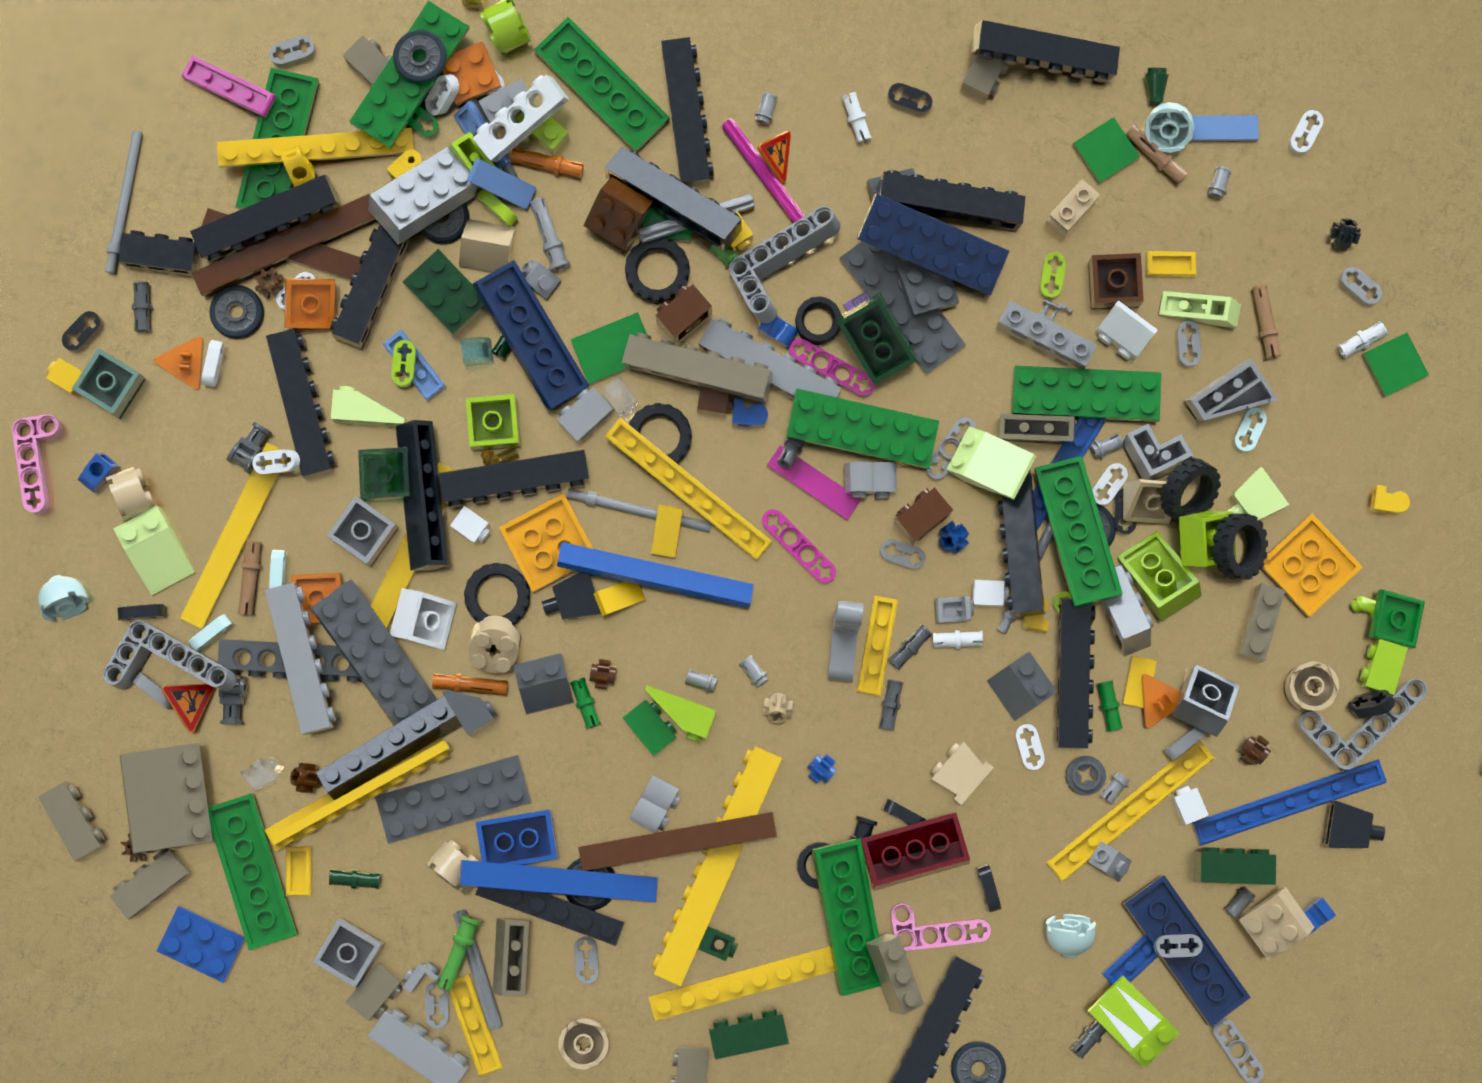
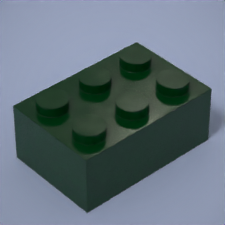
(445, 293)
(877, 338)
(1235, 866)
(748, 1034)

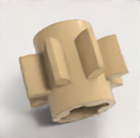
(778, 708)

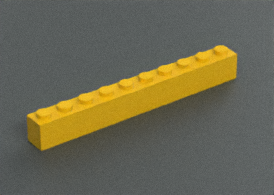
(715, 870)

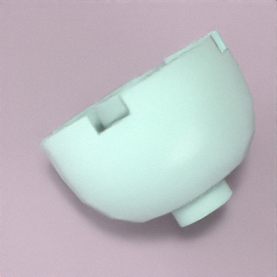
(1169, 127)
(62, 597)
(1070, 935)

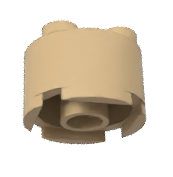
(129, 493)
(494, 645)
(1323, 695)
(448, 862)
(572, 1052)

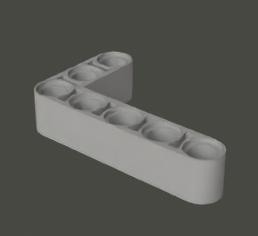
(777, 257)
(844, 640)
(170, 652)
(1365, 729)

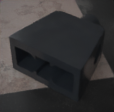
(573, 598)
(1351, 827)

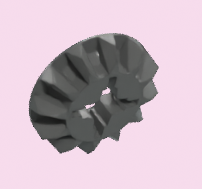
(1097, 772)

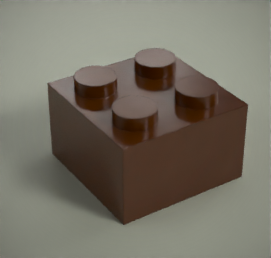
(618, 213)
(1116, 279)
(683, 313)
(922, 516)

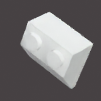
(1125, 331)
(423, 619)

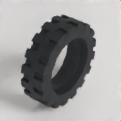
(643, 291)
(676, 416)
(1179, 481)
(1224, 546)
(497, 569)

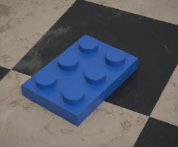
(201, 944)

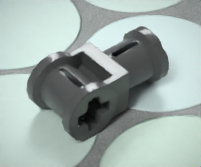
(248, 447)
(231, 702)

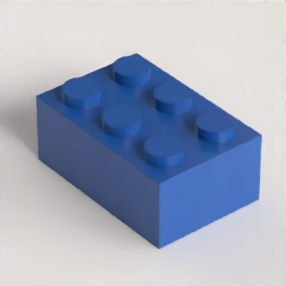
(518, 839)

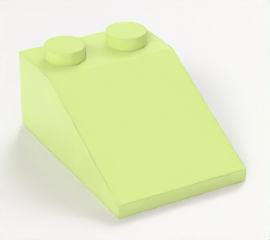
(991, 463)
(154, 550)

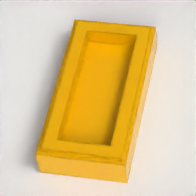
(1170, 264)
(666, 531)
(618, 597)
(1133, 692)
(299, 871)

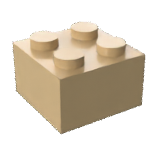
(1276, 923)

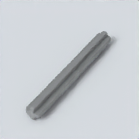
(670, 227)
(481, 980)

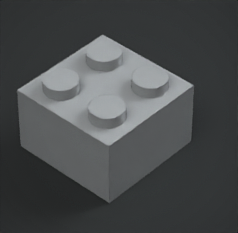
(362, 531)
(348, 952)

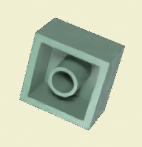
(108, 382)

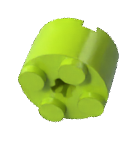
(507, 26)

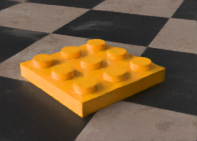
(537, 540)
(1310, 565)

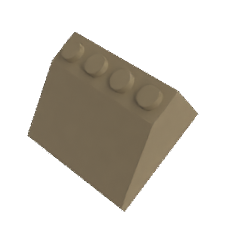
(165, 798)

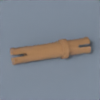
(1163, 160)
(1267, 325)
(249, 577)

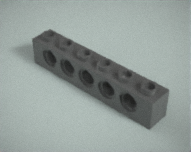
(231, 649)

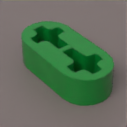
(418, 127)

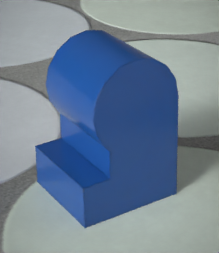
(778, 331)
(745, 416)
(96, 470)
(1319, 913)

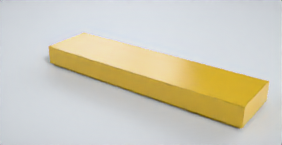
(877, 646)
(475, 1026)

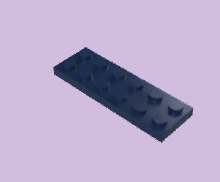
(932, 244)
(531, 335)
(1203, 977)

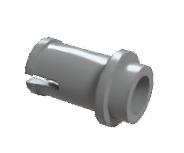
(766, 108)
(1219, 183)
(1106, 446)
(753, 671)
(701, 681)
(1116, 786)
(1240, 902)

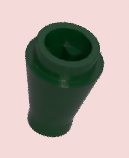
(1156, 83)

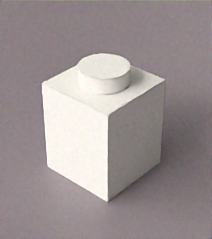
(471, 526)
(989, 593)
(1189, 805)

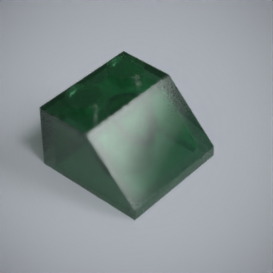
(383, 474)

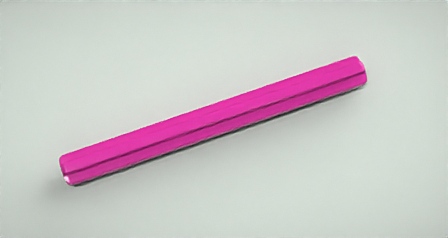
(762, 170)

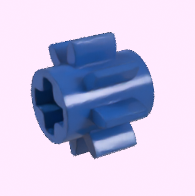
(953, 537)
(822, 768)

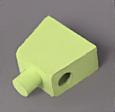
(1258, 496)

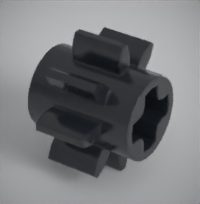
(1345, 233)

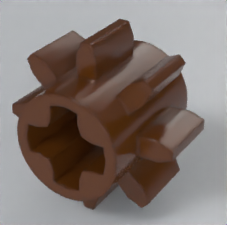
(265, 276)
(602, 673)
(1255, 750)
(305, 778)
(128, 851)

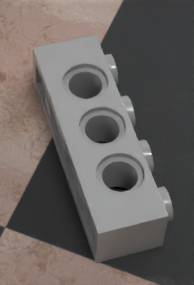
(1046, 335)

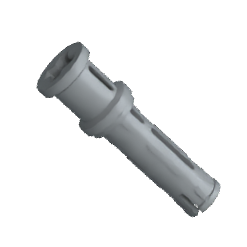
(552, 245)

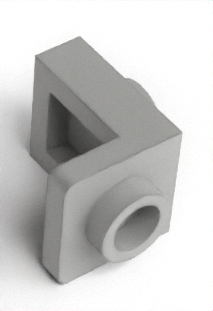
(539, 278)
(954, 609)
(1110, 861)
(415, 976)

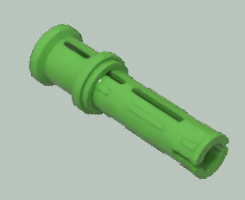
(462, 940)

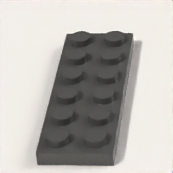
(922, 287)
(928, 333)
(372, 652)
(453, 799)

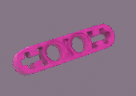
(833, 364)
(801, 544)

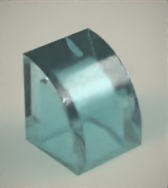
(476, 351)

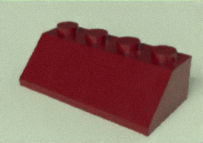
(915, 851)

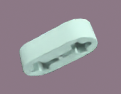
(1244, 428)
(277, 568)
(210, 633)

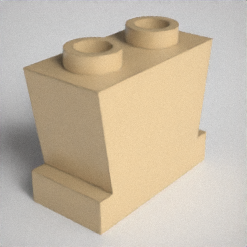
(1073, 208)
(960, 772)

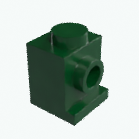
(709, 939)

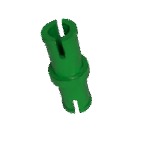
(585, 703)
(1110, 705)

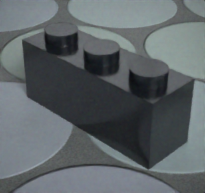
(158, 253)

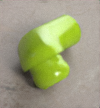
(1363, 604)

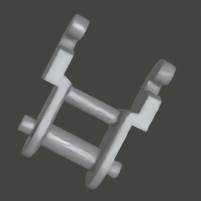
(1048, 304)

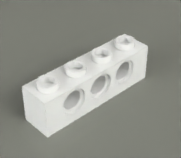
(553, 100)

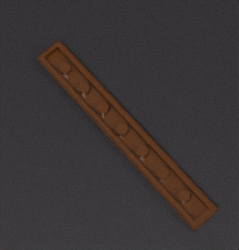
(283, 245)
(317, 257)
(678, 841)

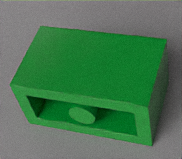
(650, 728)

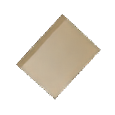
(485, 245)
(1143, 502)

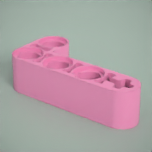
(36, 464)
(941, 931)

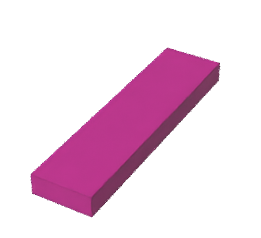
(228, 86)
(816, 485)

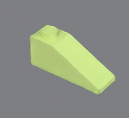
(1201, 308)
(356, 408)

